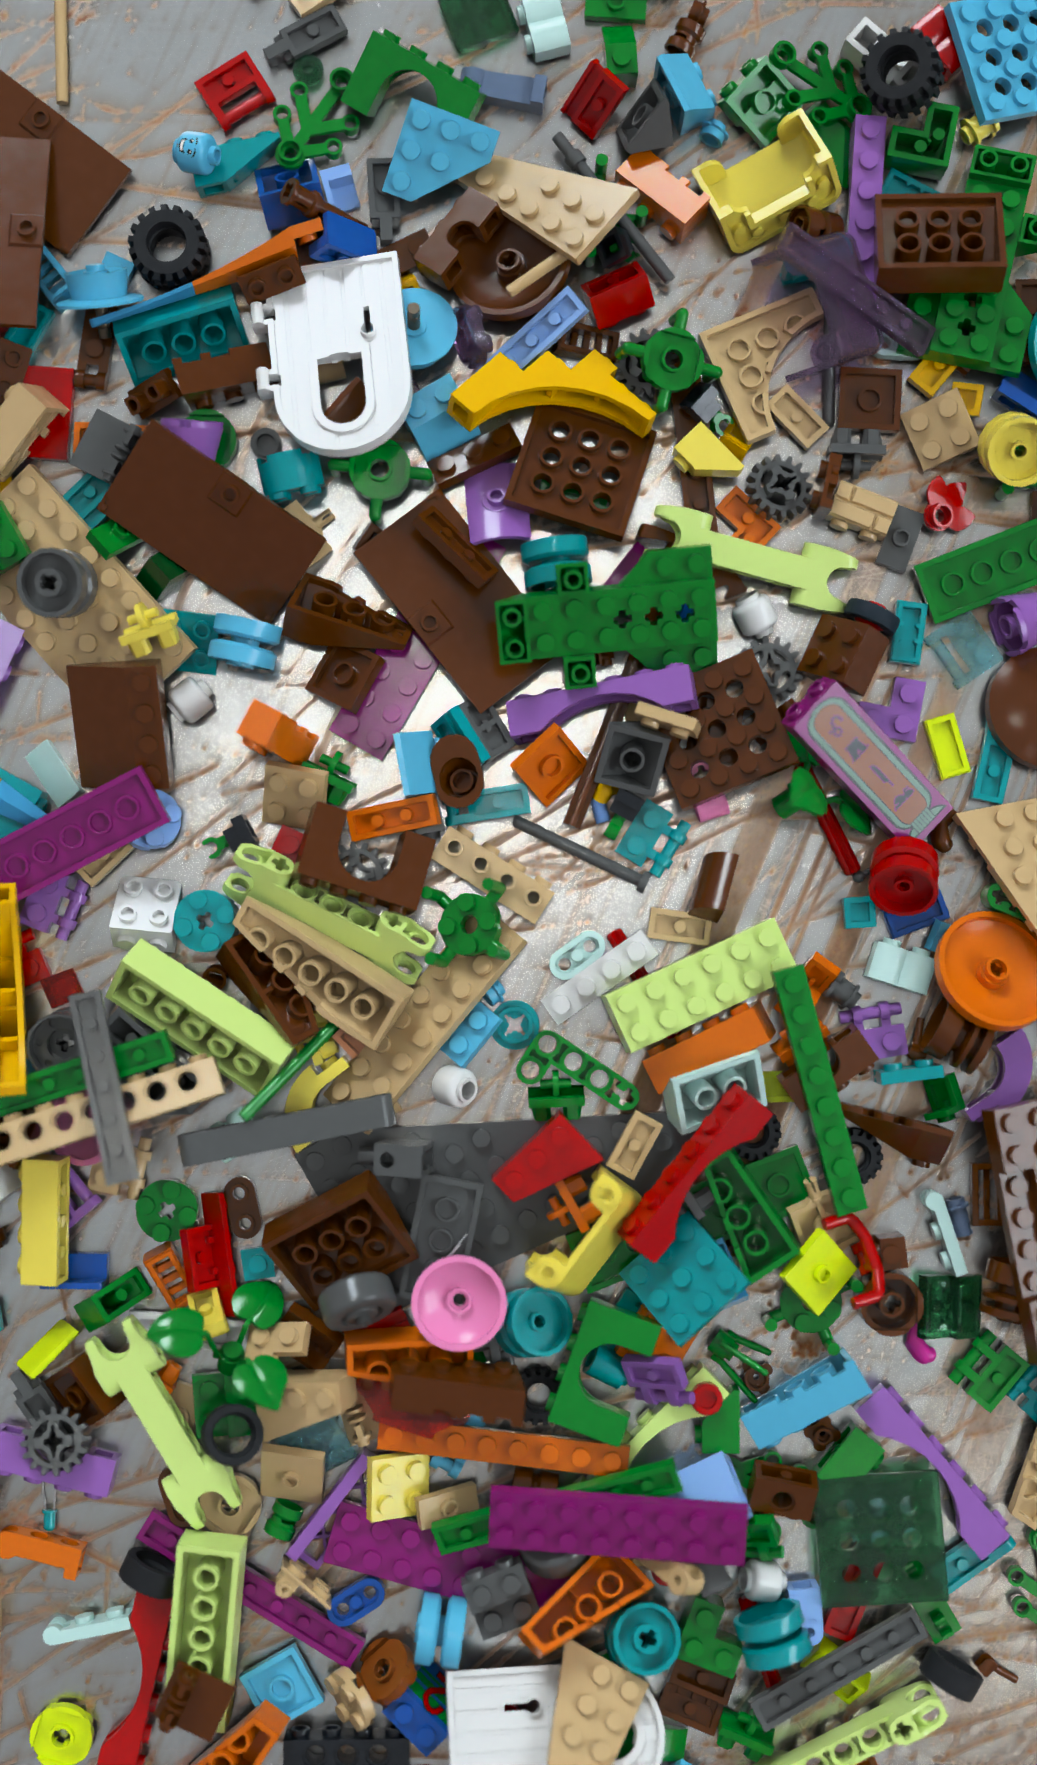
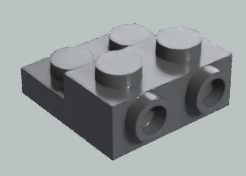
(500, 1596)

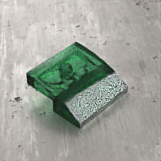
(478, 22)
(950, 1306)

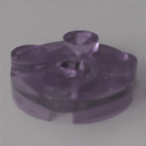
(471, 340)

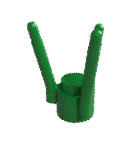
(725, 1347)

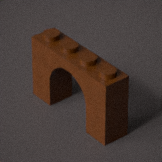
(320, 864)

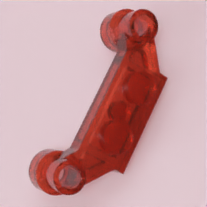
(414, 1423)

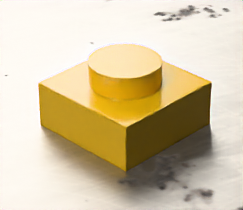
(972, 396)

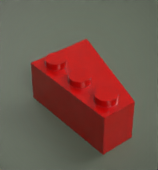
(545, 1159)

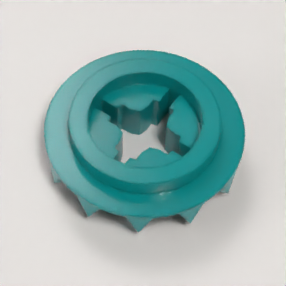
(530, 1025)

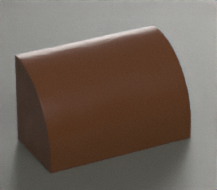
(713, 885)

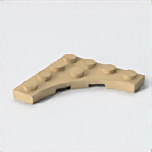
(748, 352)

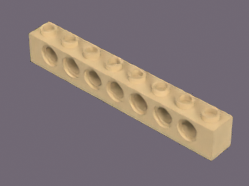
(208, 1086)

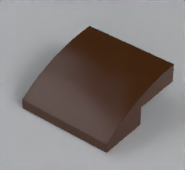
(695, 1696)

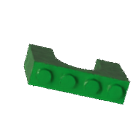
(387, 59)
(573, 1404)

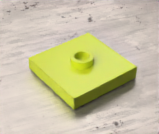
(818, 1271)

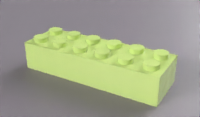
(697, 985)
(198, 1016)
(208, 1606)

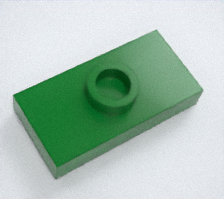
(616, 11)
(111, 539)

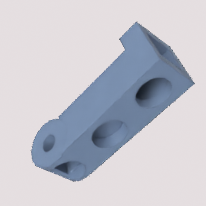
(510, 90)

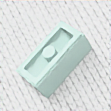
(54, 773)

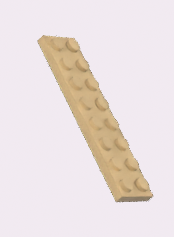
(431, 1016)

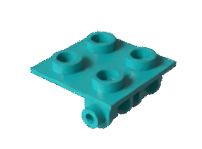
(200, 630)

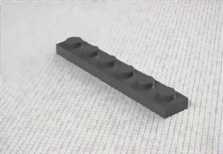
(103, 1087)
(838, 1668)

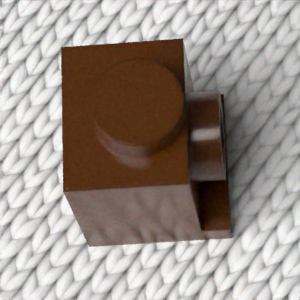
(891, 1250)

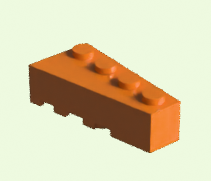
(718, 1040)
(372, 1351)
(583, 1601)
(249, 1739)

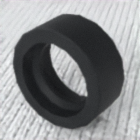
(249, 1451)
(148, 1573)
(951, 1674)

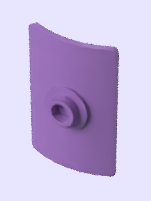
(485, 509)

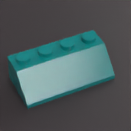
(182, 330)

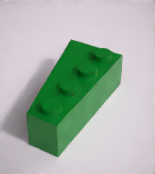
(752, 1222)

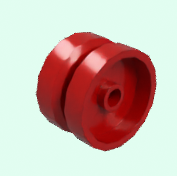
(904, 876)

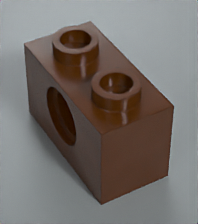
(772, 1478)

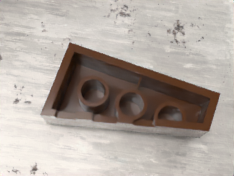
(458, 1389)

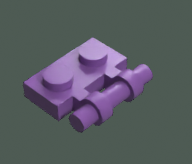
(42, 907)
(886, 1039)
(657, 1379)

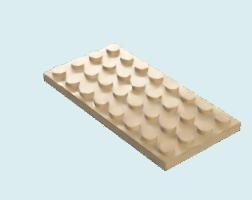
(91, 637)

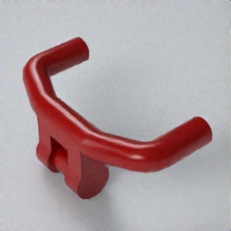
(867, 1257)

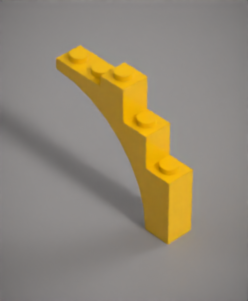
(548, 381)
(12, 997)

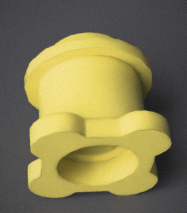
(973, 133)

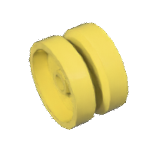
(998, 446)

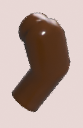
(940, 834)

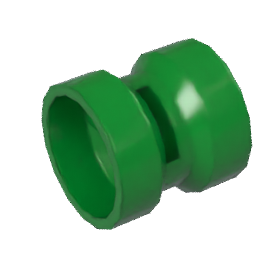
(283, 1519)

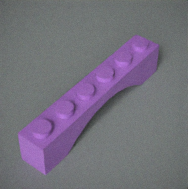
(865, 181)
(665, 688)
(974, 1522)

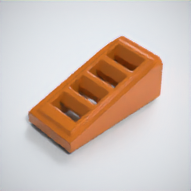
(152, 1257)

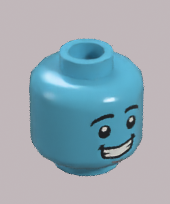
(196, 153)

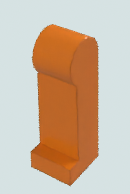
(43, 1548)

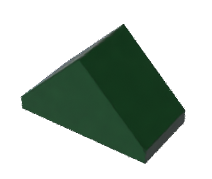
(161, 576)

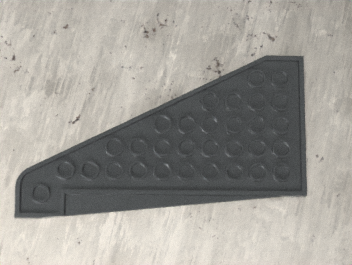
(473, 1154)

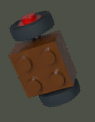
(850, 647)

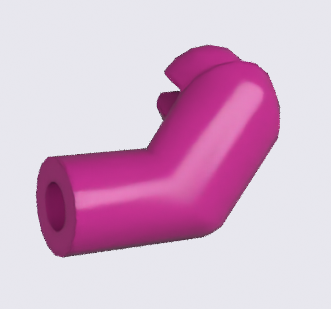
(918, 1347)

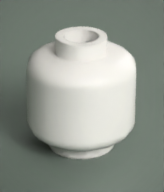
(755, 614)
(190, 700)
(454, 1086)
(762, 1580)

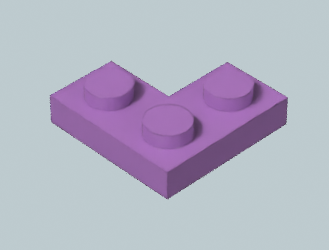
(902, 715)

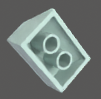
(698, 1092)

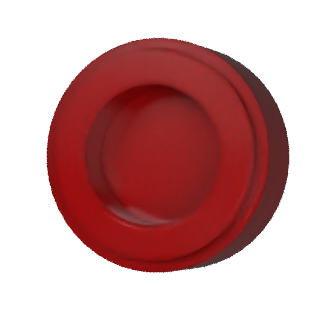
(707, 1398)

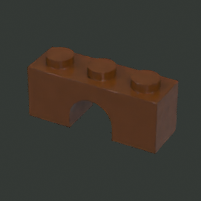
(470, 217)
(852, 1057)

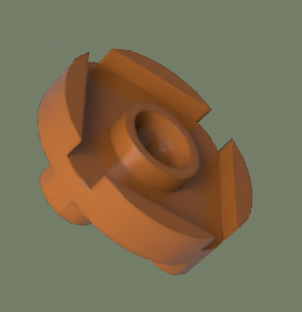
(399, 1675)

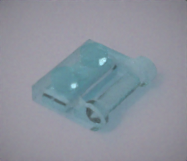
(971, 644)

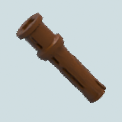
(309, 202)

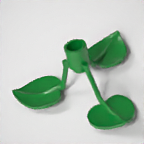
(806, 796)
(260, 1380)

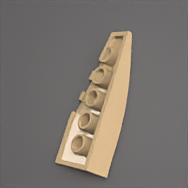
(332, 976)

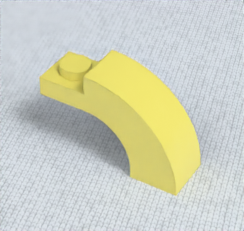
(309, 1084)

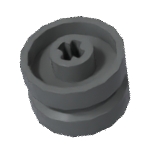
(56, 583)

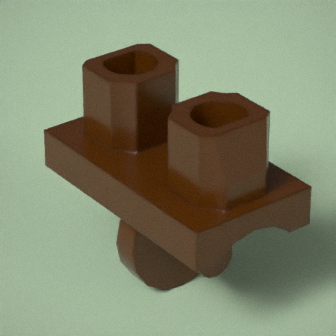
(153, 394)

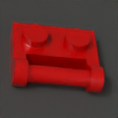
(230, 82)

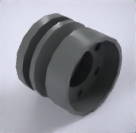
(46, 1043)

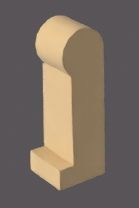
(681, 1577)

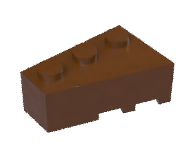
(223, 376)

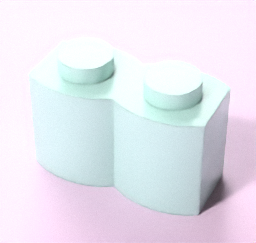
(545, 27)
(900, 967)

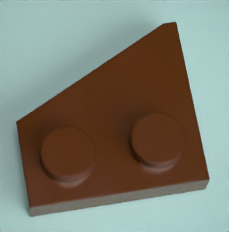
(828, 473)

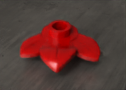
(948, 503)

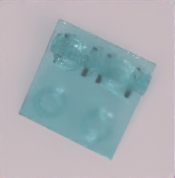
(325, 1437)

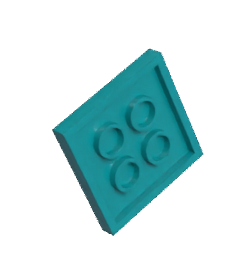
(687, 1282)

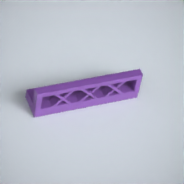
(327, 1508)

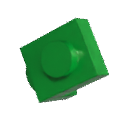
(944, 1098)

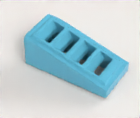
(60, 291)

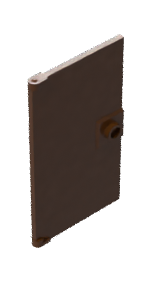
(80, 170)
(22, 227)
(211, 522)
(444, 607)

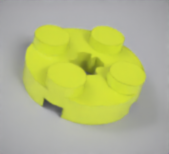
(67, 1717)

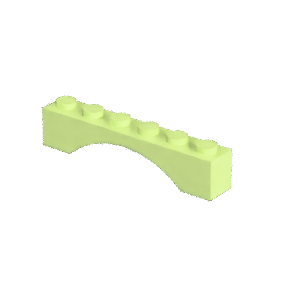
(665, 1415)

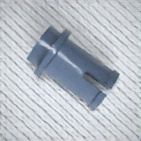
(959, 1216)

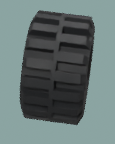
(891, 51)
(160, 225)

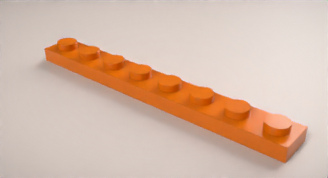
(511, 1448)

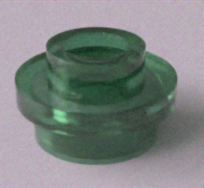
(313, 77)

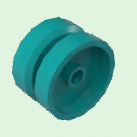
(545, 553)
(535, 1323)
(772, 1634)
(660, 1642)

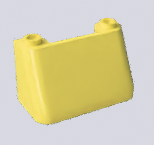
(762, 190)
(574, 1272)

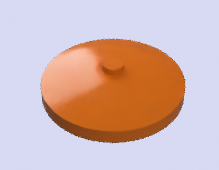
(989, 970)

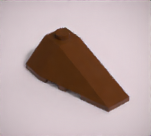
(329, 617)
(268, 990)
(911, 1137)

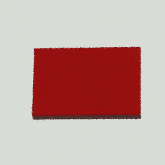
(61, 385)

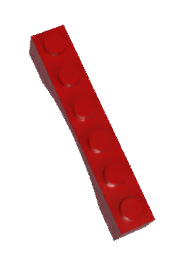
(653, 1222)
(151, 1625)

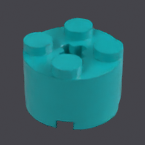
(289, 474)
(189, 924)

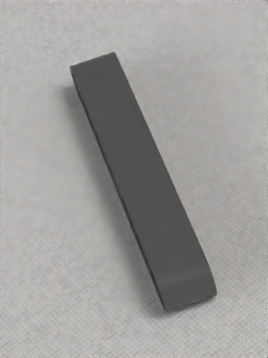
(286, 1129)

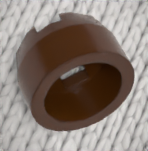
(216, 980)

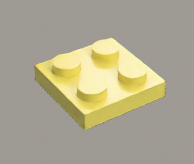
(394, 1483)

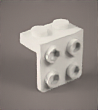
(145, 911)

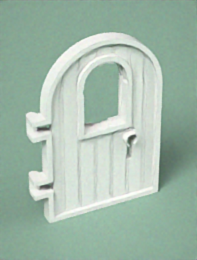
(326, 325)
(488, 1735)

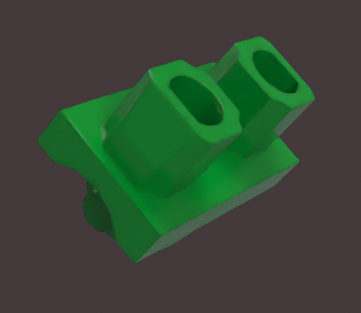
(340, 786)
(556, 1093)
(747, 1731)

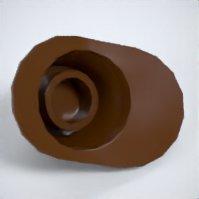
(457, 771)

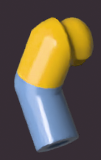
(599, 802)

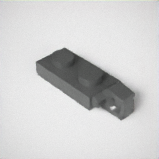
(306, 36)
(383, 207)
(34, 1396)

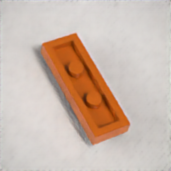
(393, 817)

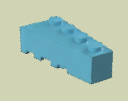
(804, 1399)

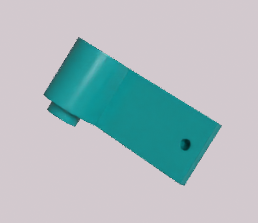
(602, 1361)

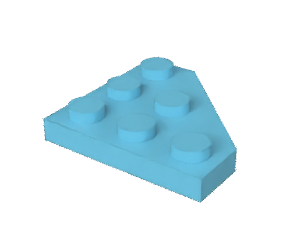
(436, 150)

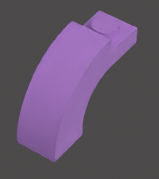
(1012, 1077)

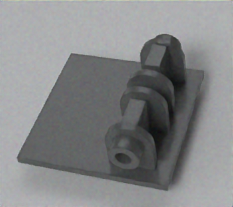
(105, 446)

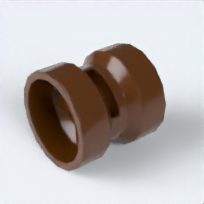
(686, 37)

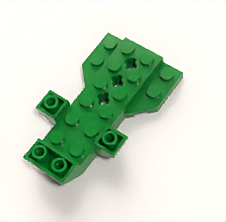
(999, 320)
(579, 618)

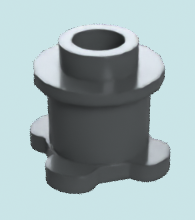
(843, 992)

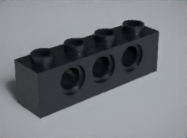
(332, 1737)

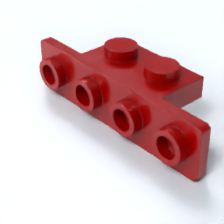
(209, 1251)

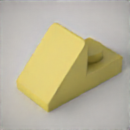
(210, 1307)

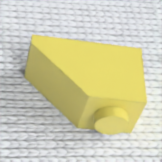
(705, 455)

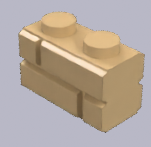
(861, 512)

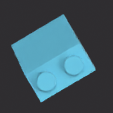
(684, 89)
(430, 423)
(414, 762)

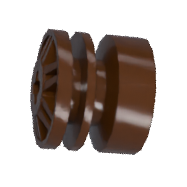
(953, 1032)
(1005, 1304)

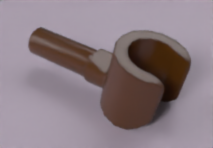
(914, 1048)
(987, 1665)

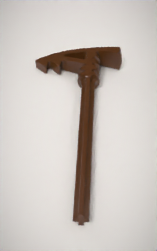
(616, 711)

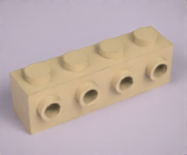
(477, 862)

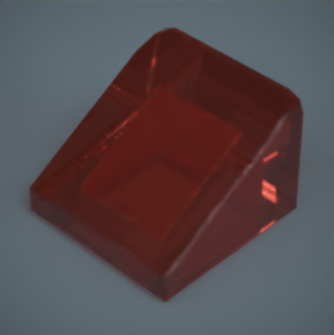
(61, 986)

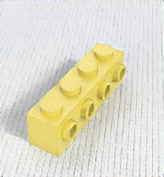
(44, 1220)

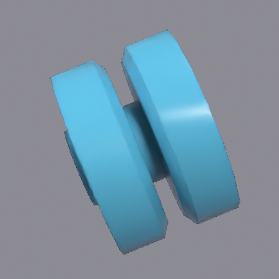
(243, 646)
(440, 1630)

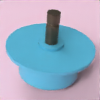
(98, 289)
(429, 326)

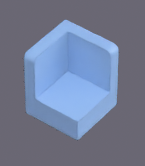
(340, 187)

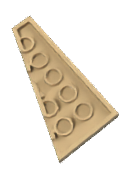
(552, 204)
(1008, 844)
(591, 1708)

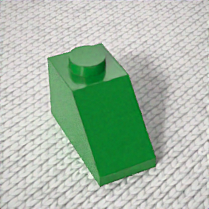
(621, 53)
(112, 1300)
(721, 1429)
(851, 1455)

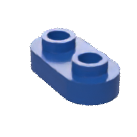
(357, 1599)

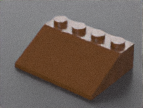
(939, 243)
(120, 721)
(339, 1236)

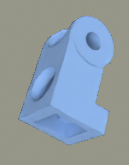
(808, 1595)

